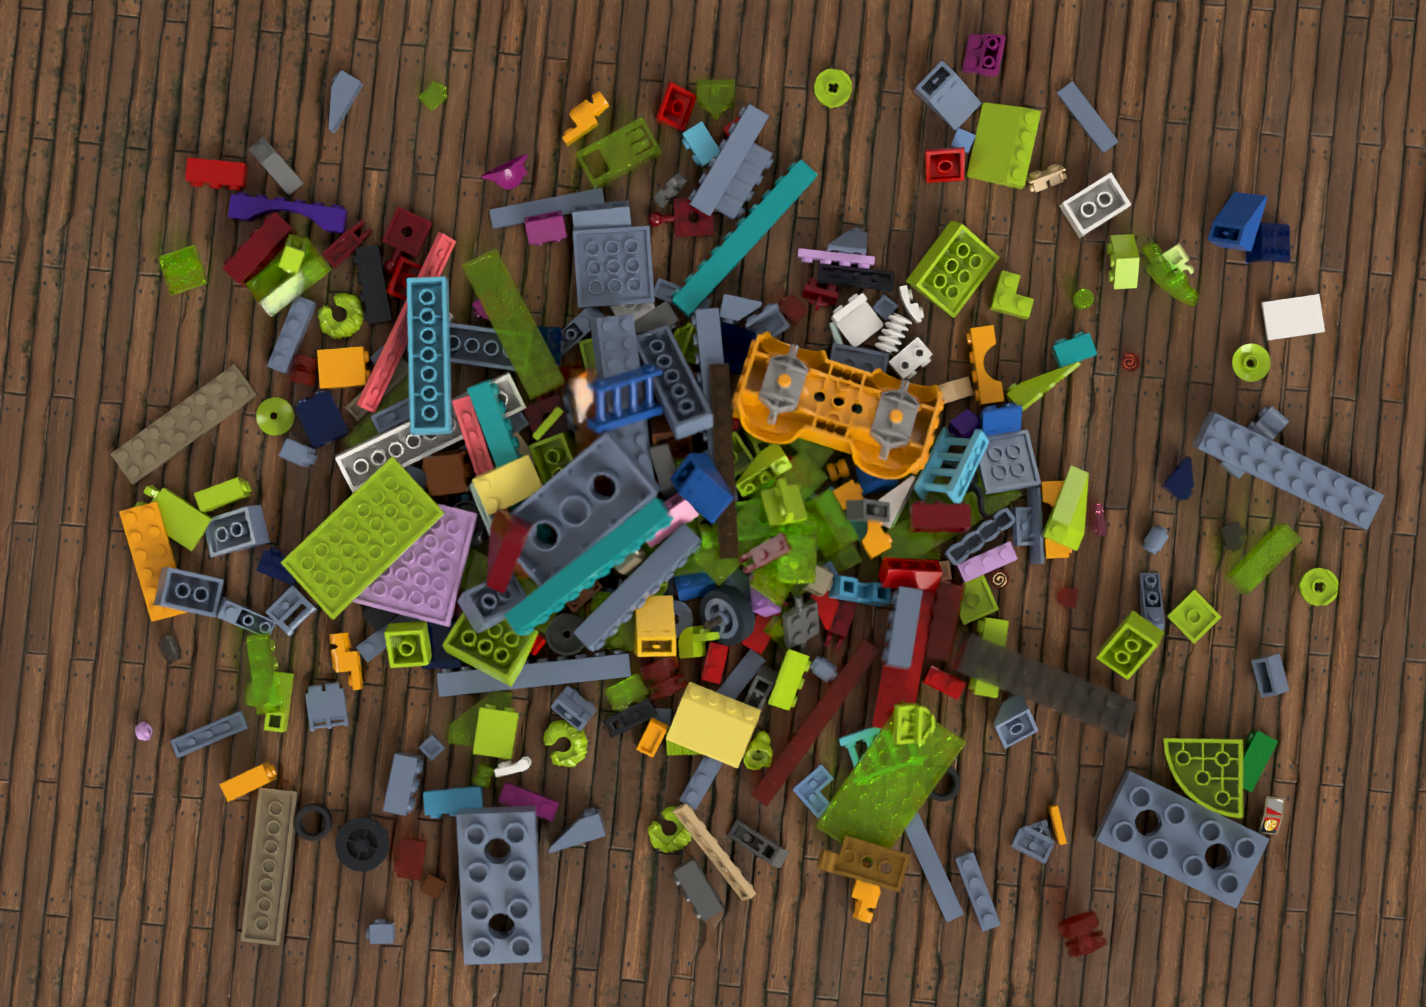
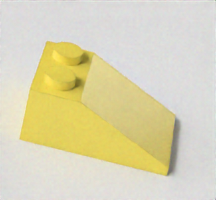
(507, 484)

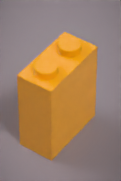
(343, 367)
(249, 781)

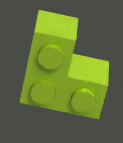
(1124, 261)
(1005, 297)

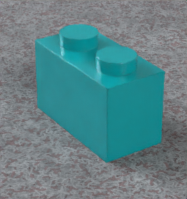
(1074, 350)

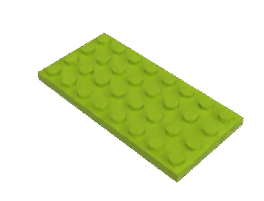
(363, 537)

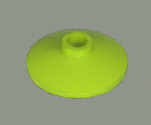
(1260, 360)
(284, 419)

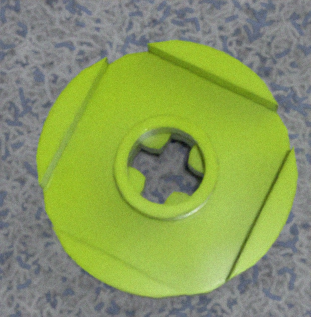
(833, 77)
(1329, 587)

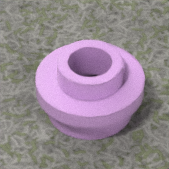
(143, 731)

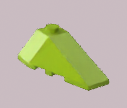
(1031, 390)
(1068, 514)

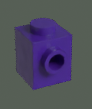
(964, 425)

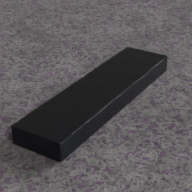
(855, 277)

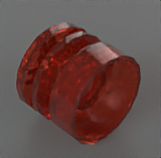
(663, 677)
(1083, 937)

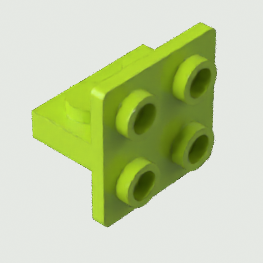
(783, 504)

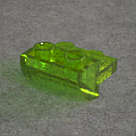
(183, 269)

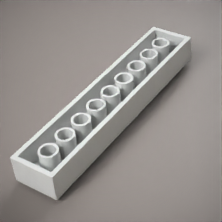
(367, 457)

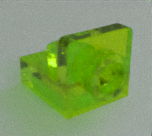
(433, 95)

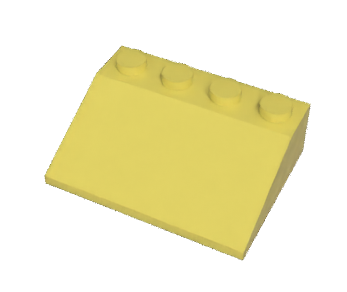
(713, 724)

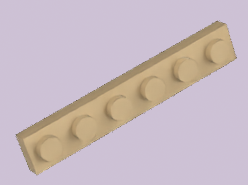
(714, 852)

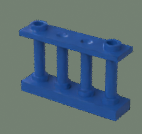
(634, 412)

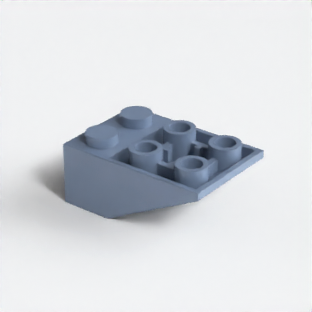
(947, 95)

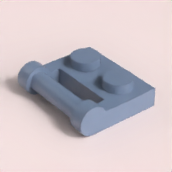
(286, 606)

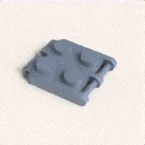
(326, 706)

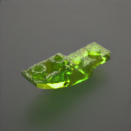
(1172, 282)

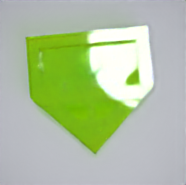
(716, 95)

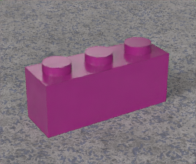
(520, 796)

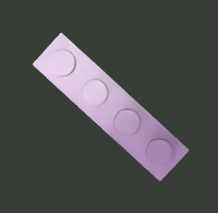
(842, 258)

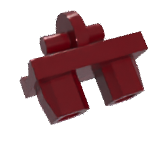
(820, 296)

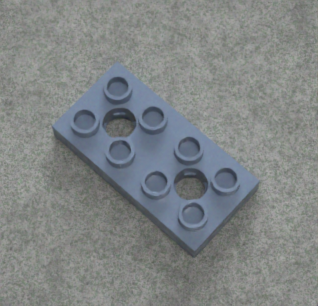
(578, 509)
(1181, 839)
(499, 885)

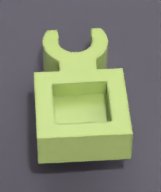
(1177, 258)

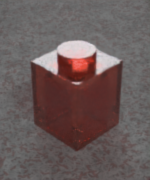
(792, 308)

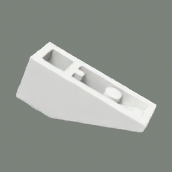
(898, 498)

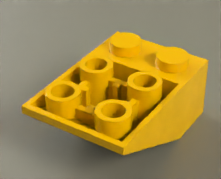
(655, 627)

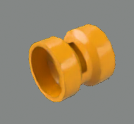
(841, 467)

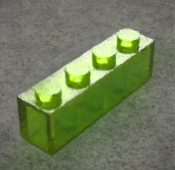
(263, 674)

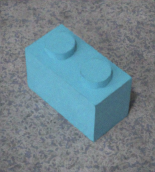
(701, 144)

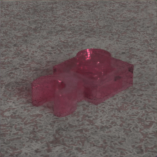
(1099, 525)

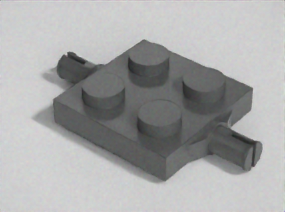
(800, 623)

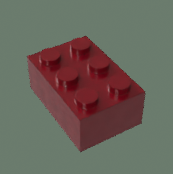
(939, 517)

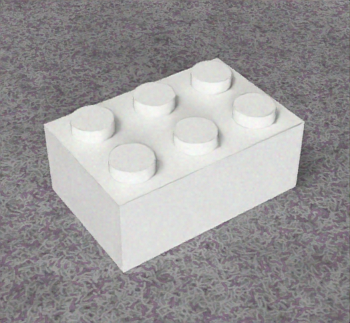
(1095, 205)

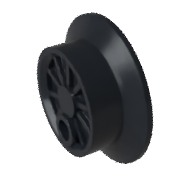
(467, 503)
(362, 844)

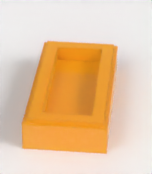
(652, 737)
(1057, 824)

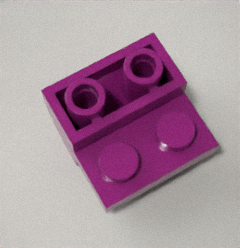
(984, 54)

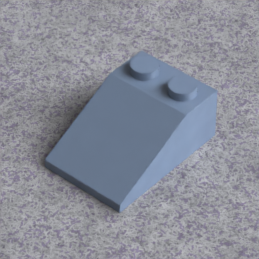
(237, 531)
(487, 606)
(583, 829)

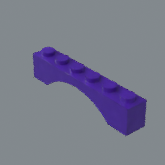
(247, 209)

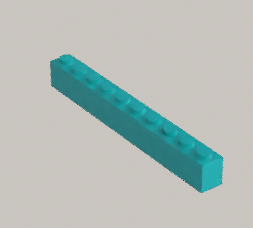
(744, 238)
(499, 434)
(589, 566)

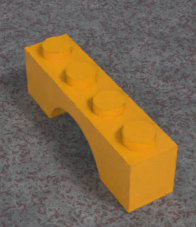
(988, 389)
(1049, 493)
(876, 540)

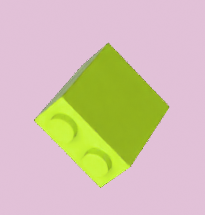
(223, 494)
(496, 731)

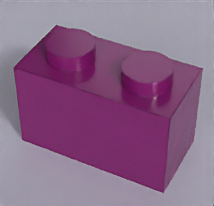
(545, 228)

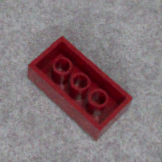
(259, 249)

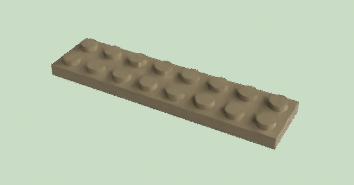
(184, 424)
(269, 866)

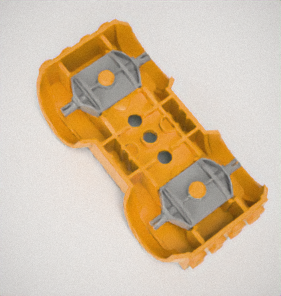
(779, 406)

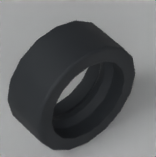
(953, 792)
(316, 836)

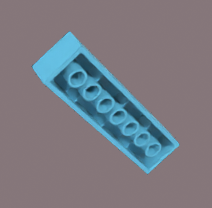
(429, 356)

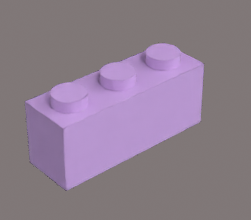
(986, 561)

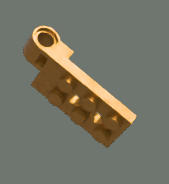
(850, 859)

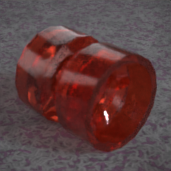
(304, 377)

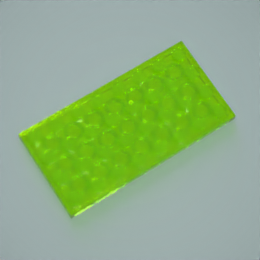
(889, 786)

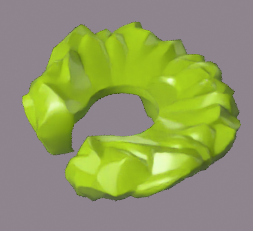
(350, 324)
(578, 743)
(665, 842)

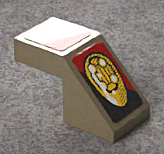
(1272, 815)

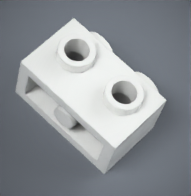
(910, 358)

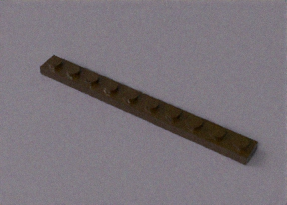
(724, 456)

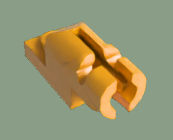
(584, 117)
(346, 660)
(867, 897)

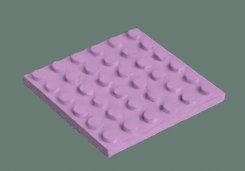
(429, 573)

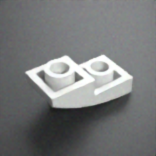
(913, 310)

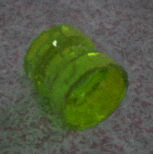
(1079, 299)
(483, 776)

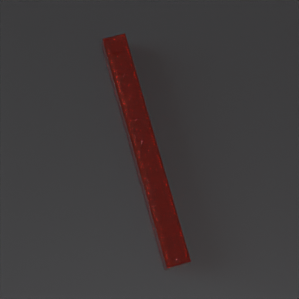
(815, 722)

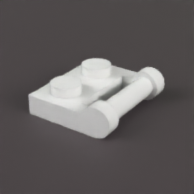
(507, 767)

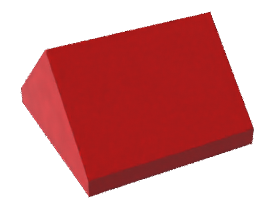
(676, 107)
(944, 165)
(398, 283)

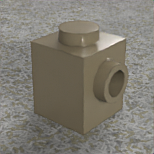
(823, 582)

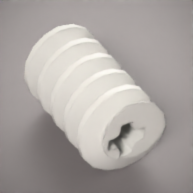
(892, 334)

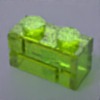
(626, 692)

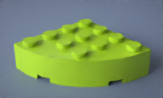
(1209, 772)

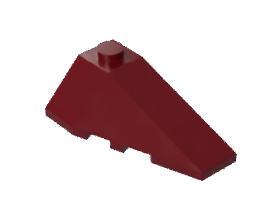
(506, 545)

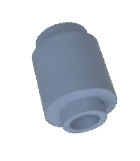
(1155, 539)
(823, 669)

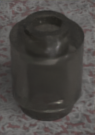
(170, 648)

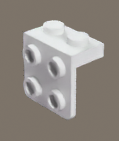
(856, 320)

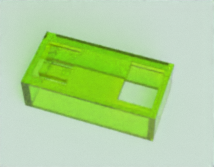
(619, 153)
(276, 288)
(1263, 558)

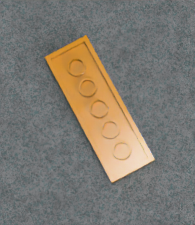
(150, 552)

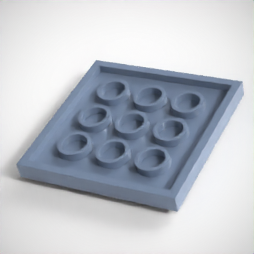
(613, 266)

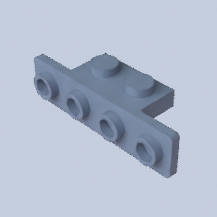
(1028, 526)

